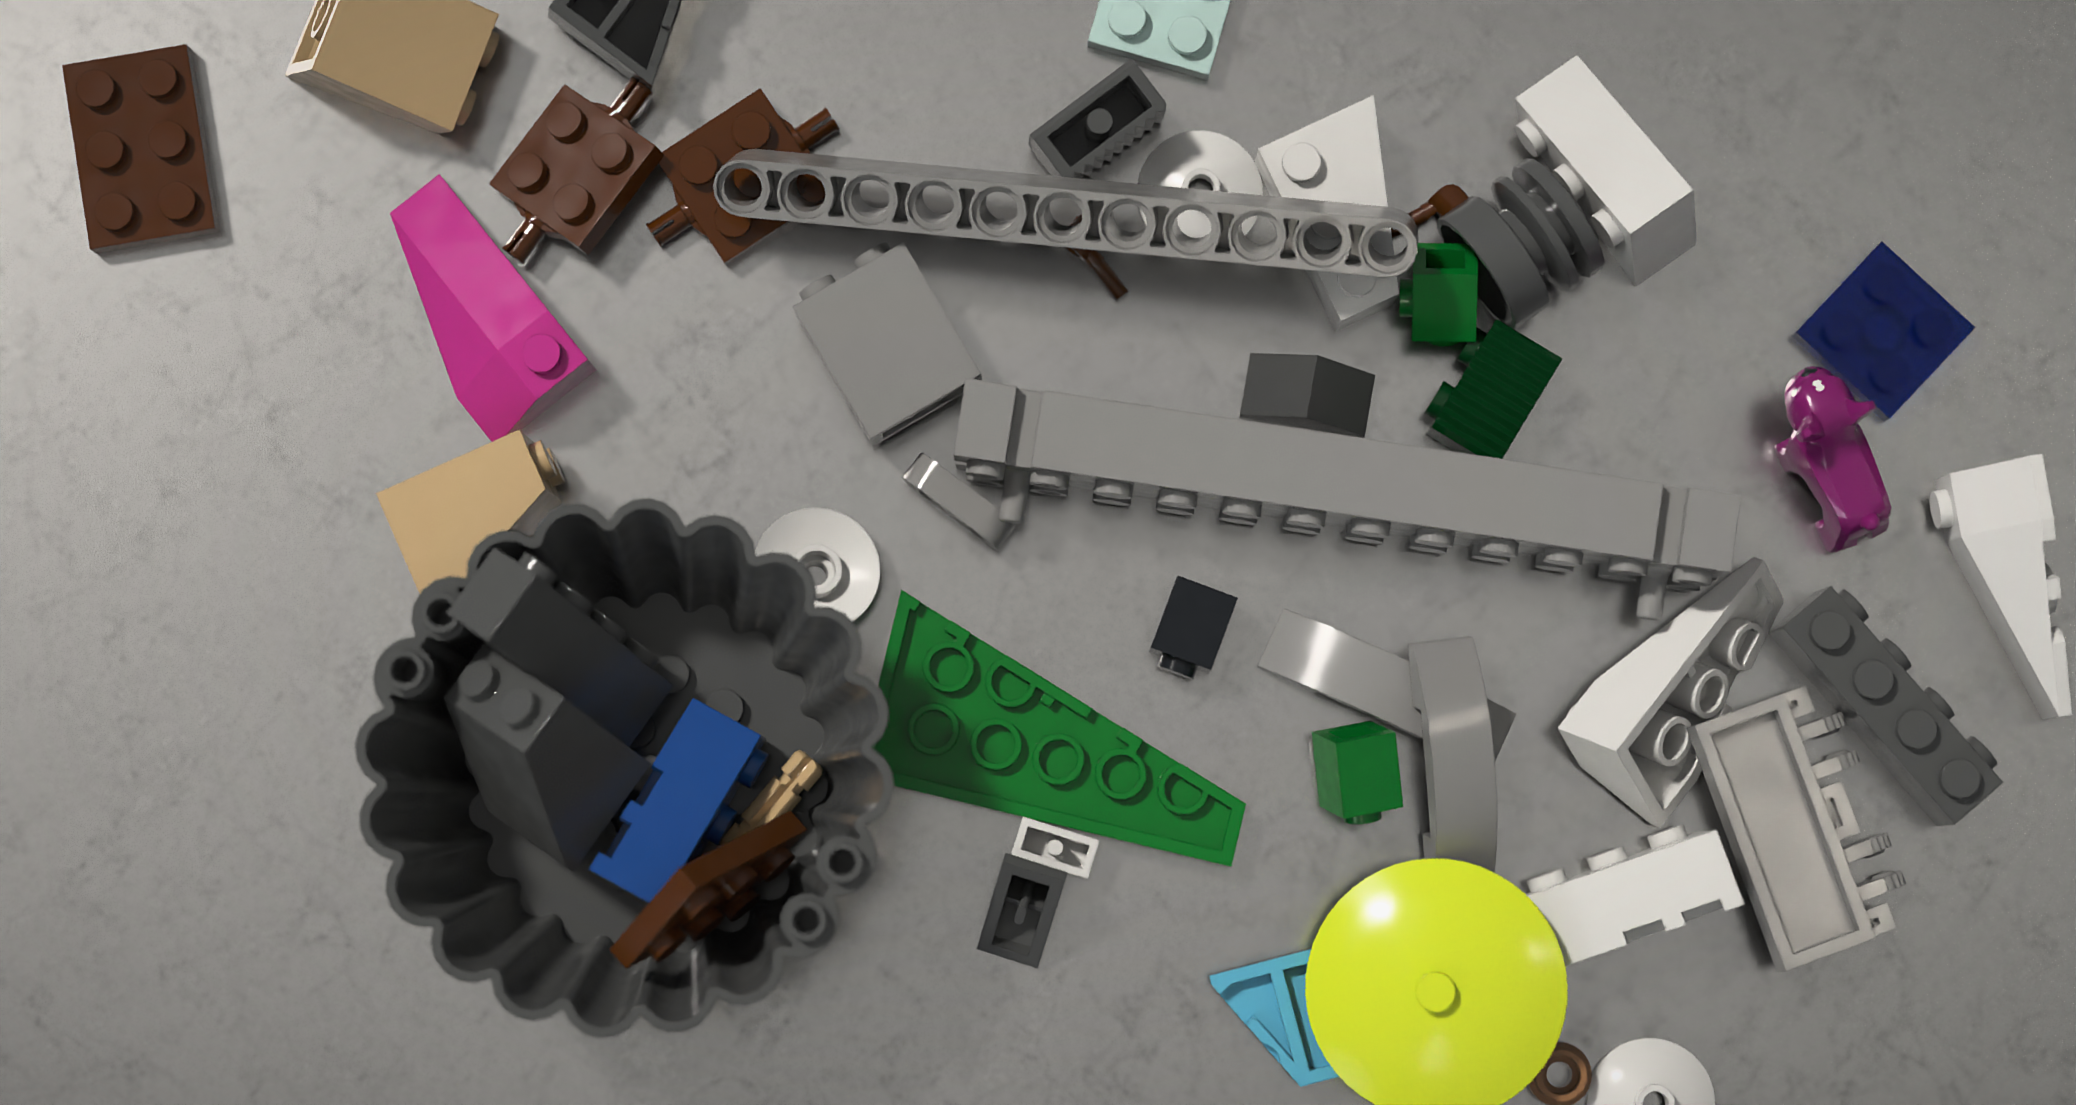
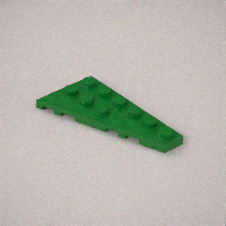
(1014, 743)

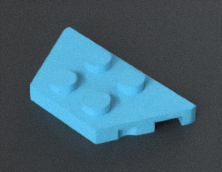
(1273, 1006)

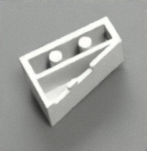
(1336, 163)
(1609, 168)
(1636, 893)

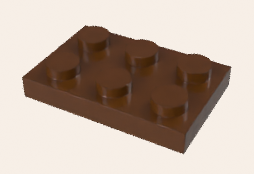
(141, 148)
(708, 890)

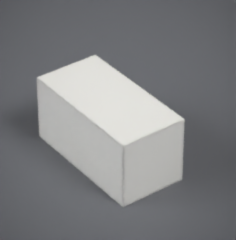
(1055, 847)

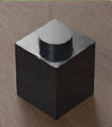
(1192, 628)

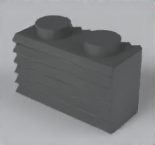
(1098, 123)

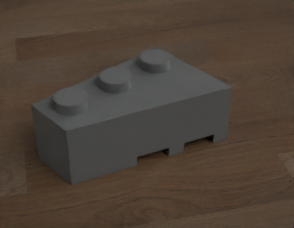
(621, 32)

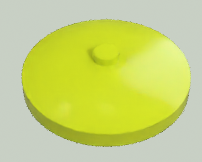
(1436, 986)

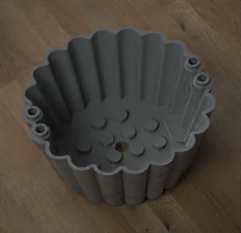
(726, 633)

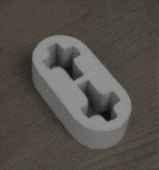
(958, 500)

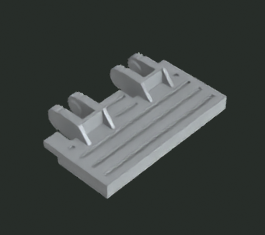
(1790, 829)

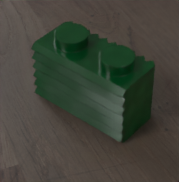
(1493, 393)

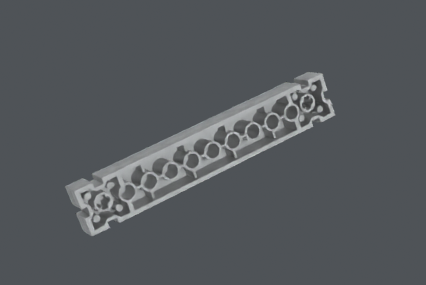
(1347, 482)

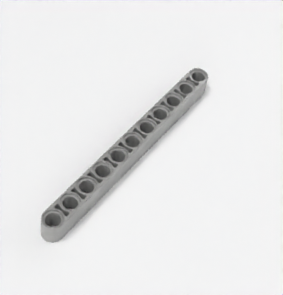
(1036, 226)

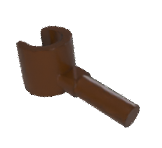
(1440, 203)
(1100, 267)

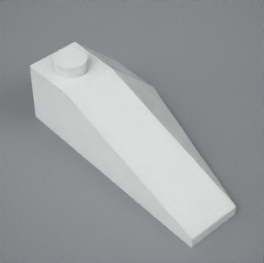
(1997, 533)
(1636, 714)

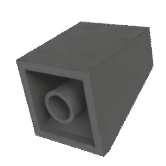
(539, 757)

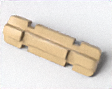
(778, 795)

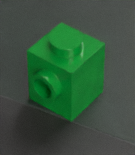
(1442, 294)
(1357, 771)

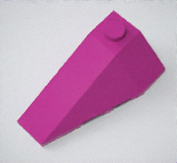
(489, 325)

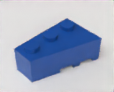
(683, 800)

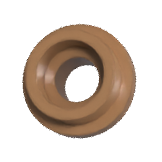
(1577, 1083)

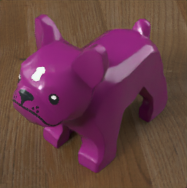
(1834, 457)

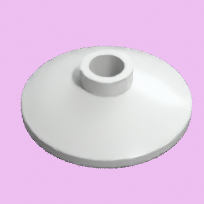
(1203, 156)
(835, 545)
(1649, 1066)

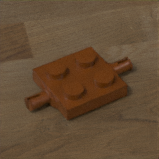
(701, 154)
(576, 169)

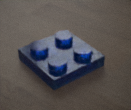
(1883, 331)

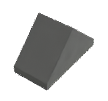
(1307, 393)
(1021, 910)

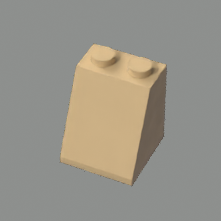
(398, 56)
(462, 501)

